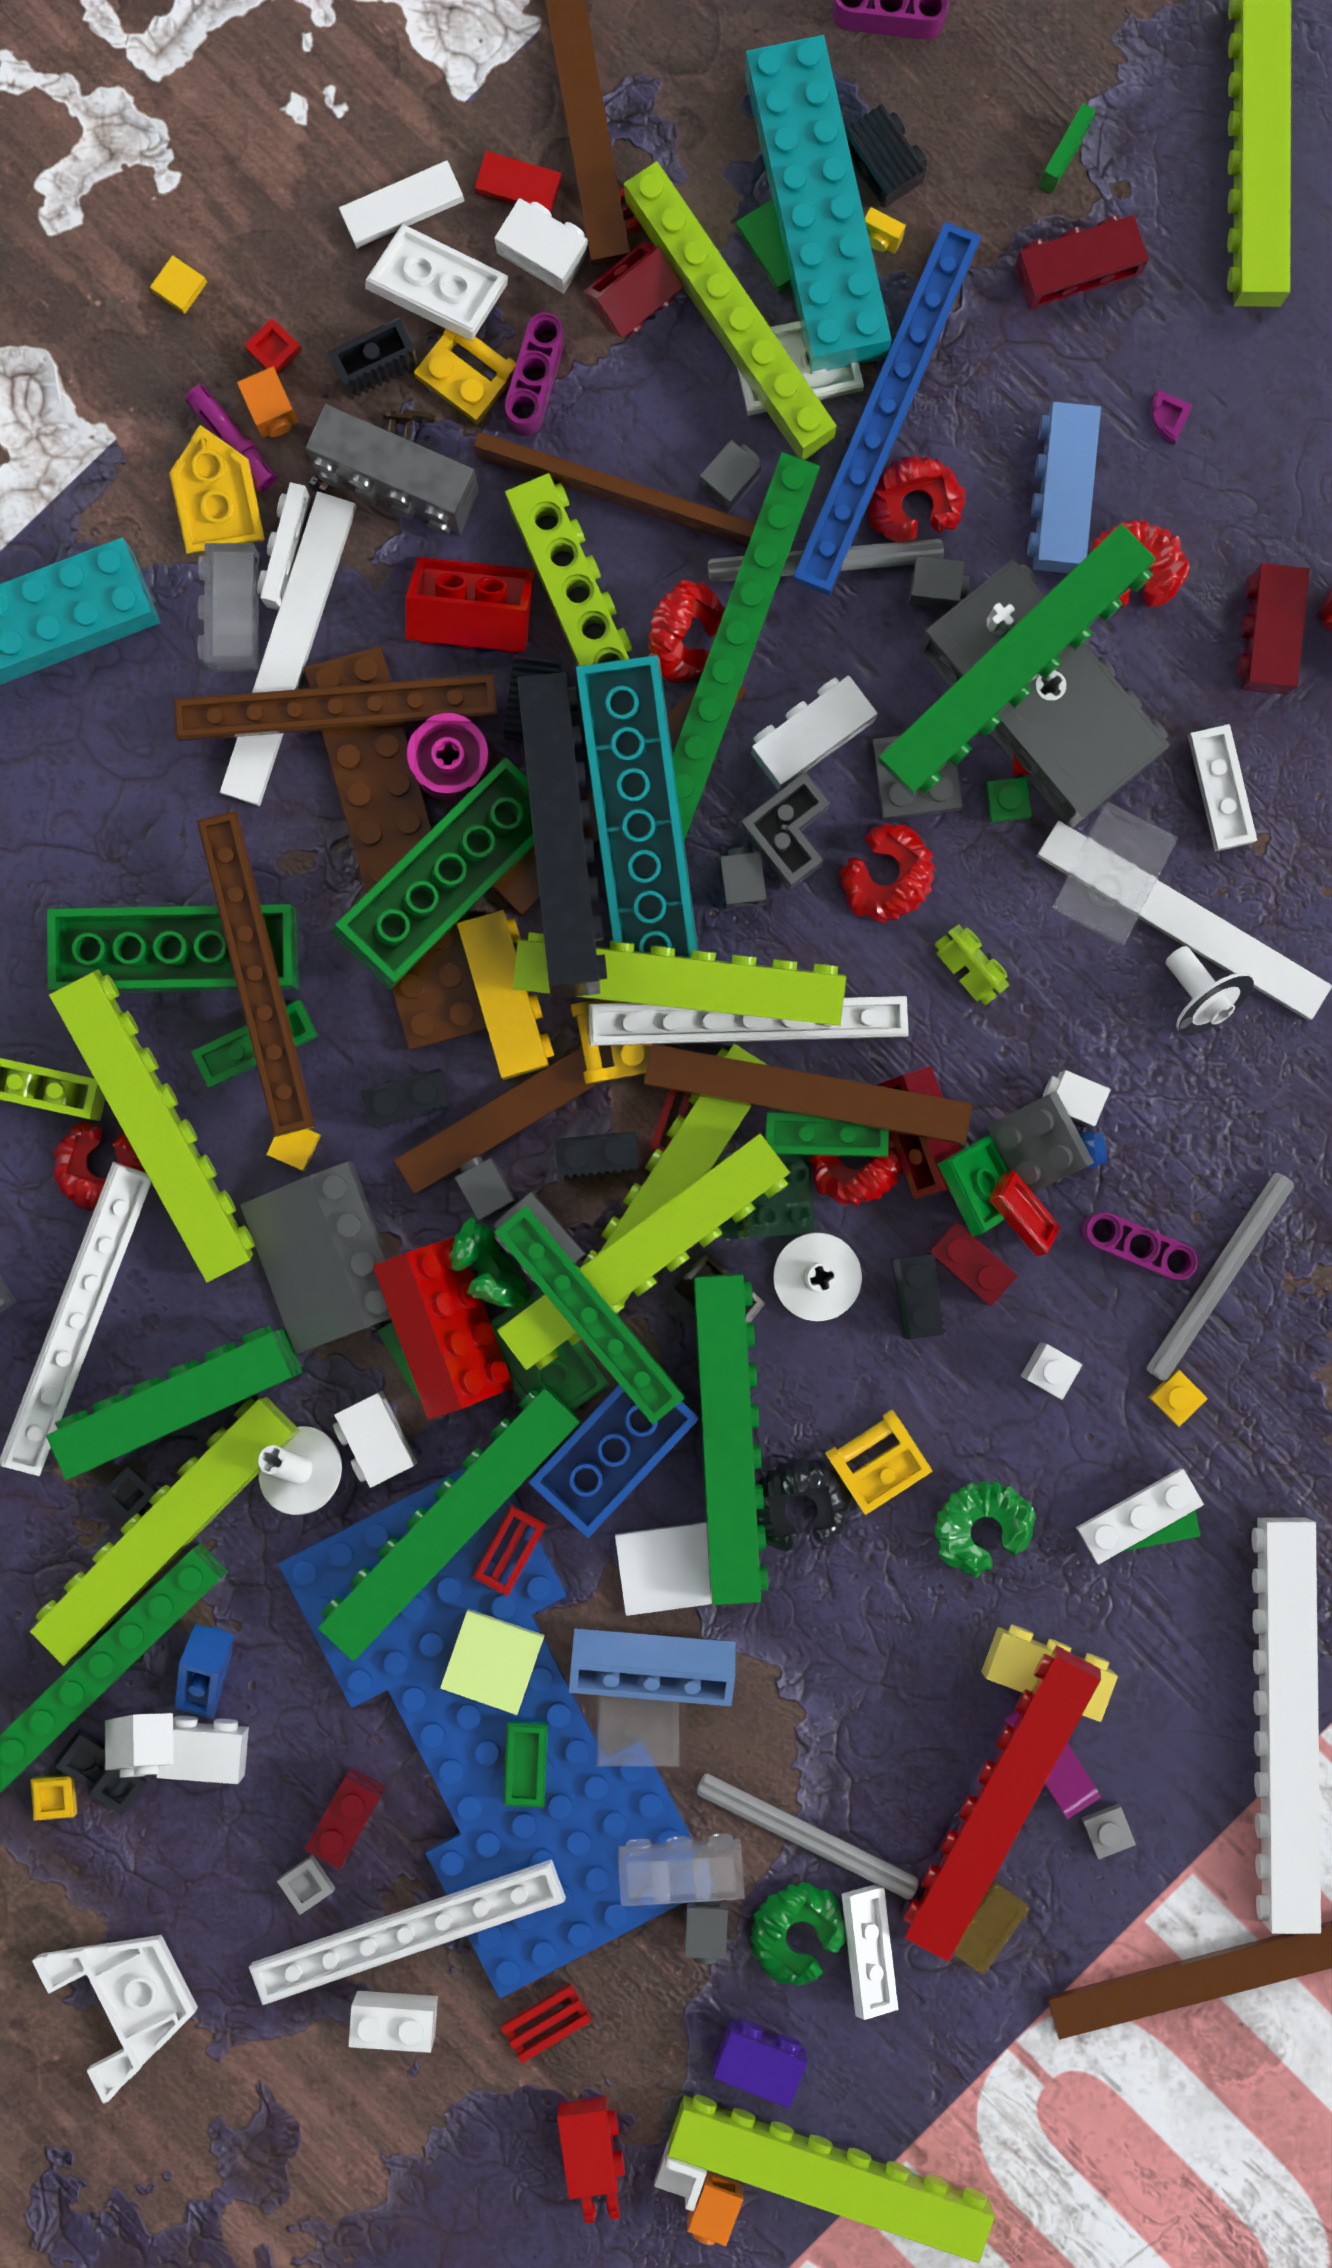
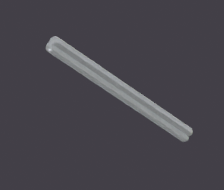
(857, 558)
(1220, 1276)
(807, 1836)

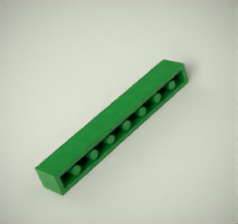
(1017, 660)
(727, 1438)
(449, 1523)
(107, 1661)

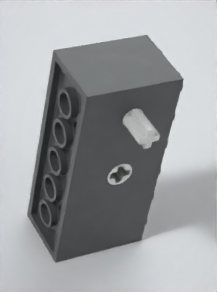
(1078, 737)

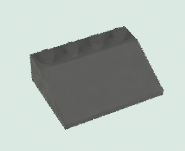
(320, 1255)

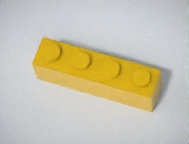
(506, 1011)

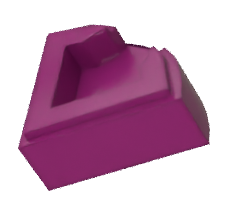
(1169, 415)

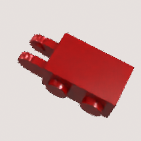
(590, 2154)

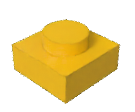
(884, 231)
(1177, 1398)

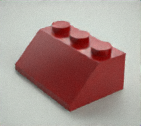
(469, 604)

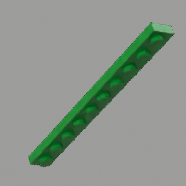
(740, 629)

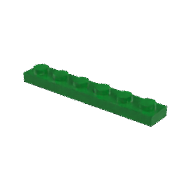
(589, 1314)

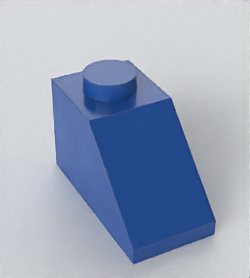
(203, 1670)

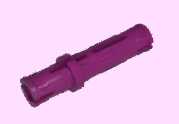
(223, 427)

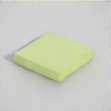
(492, 1661)

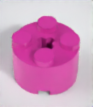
(433, 741)

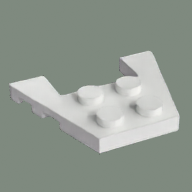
(138, 1992)

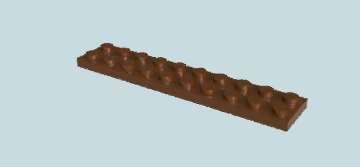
(384, 823)

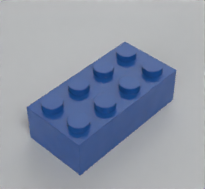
(608, 1458)

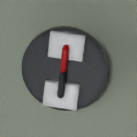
(316, 484)

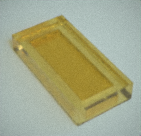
(991, 1927)

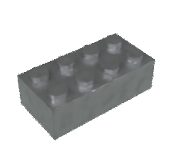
(392, 471)

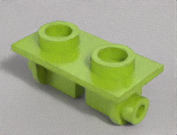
(983, 974)

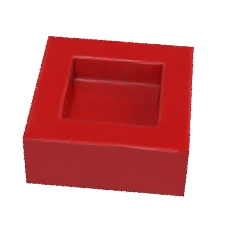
(273, 347)

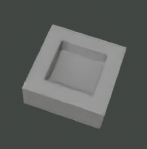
(1108, 1831)
(306, 1884)

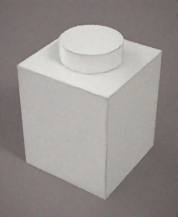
(1080, 1097)
(1051, 1370)

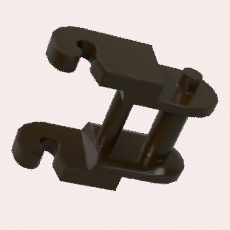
(408, 418)

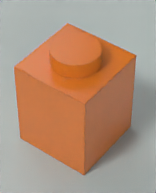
(268, 403)
(715, 2210)

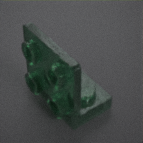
(785, 1212)

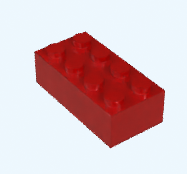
(442, 1329)

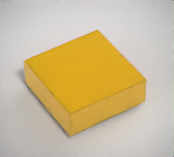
(178, 284)
(295, 1148)
(53, 1797)

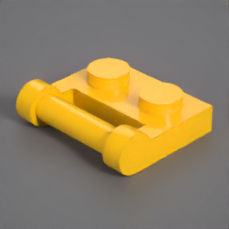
(461, 383)
(628, 1059)
(885, 1474)

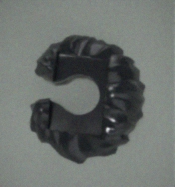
(806, 1479)

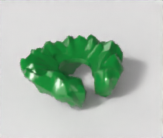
(496, 1278)
(971, 1504)
(775, 1917)

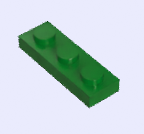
(234, 1053)
(821, 1137)

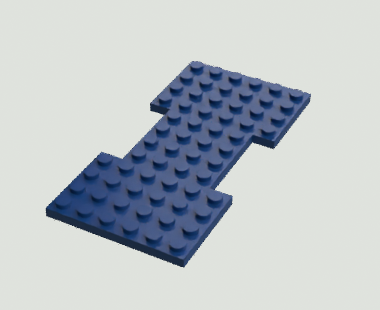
(464, 1742)

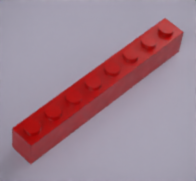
(1002, 1802)

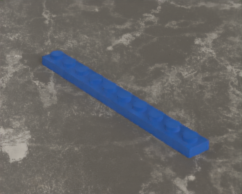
(886, 409)

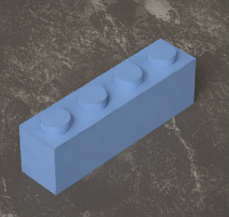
(1065, 487)
(652, 1667)

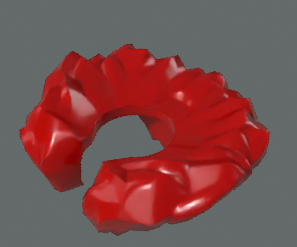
(911, 475)
(1169, 568)
(672, 622)
(906, 892)
(72, 1168)
(856, 1185)

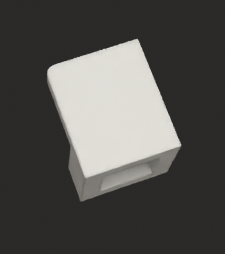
(680, 2179)

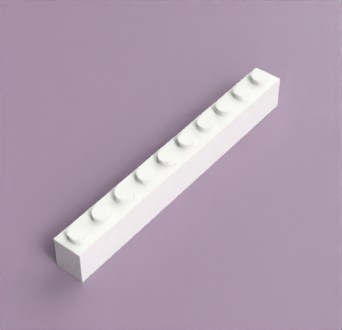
(1287, 1725)

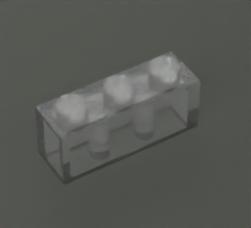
(229, 607)
(681, 1870)

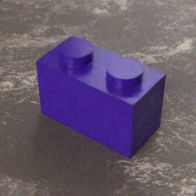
(760, 2062)

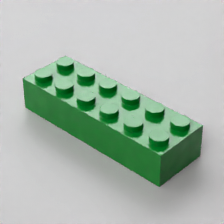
(441, 877)
(160, 947)
(169, 1405)

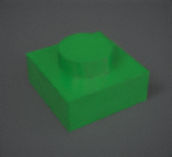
(1008, 800)

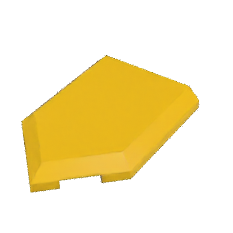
(214, 494)

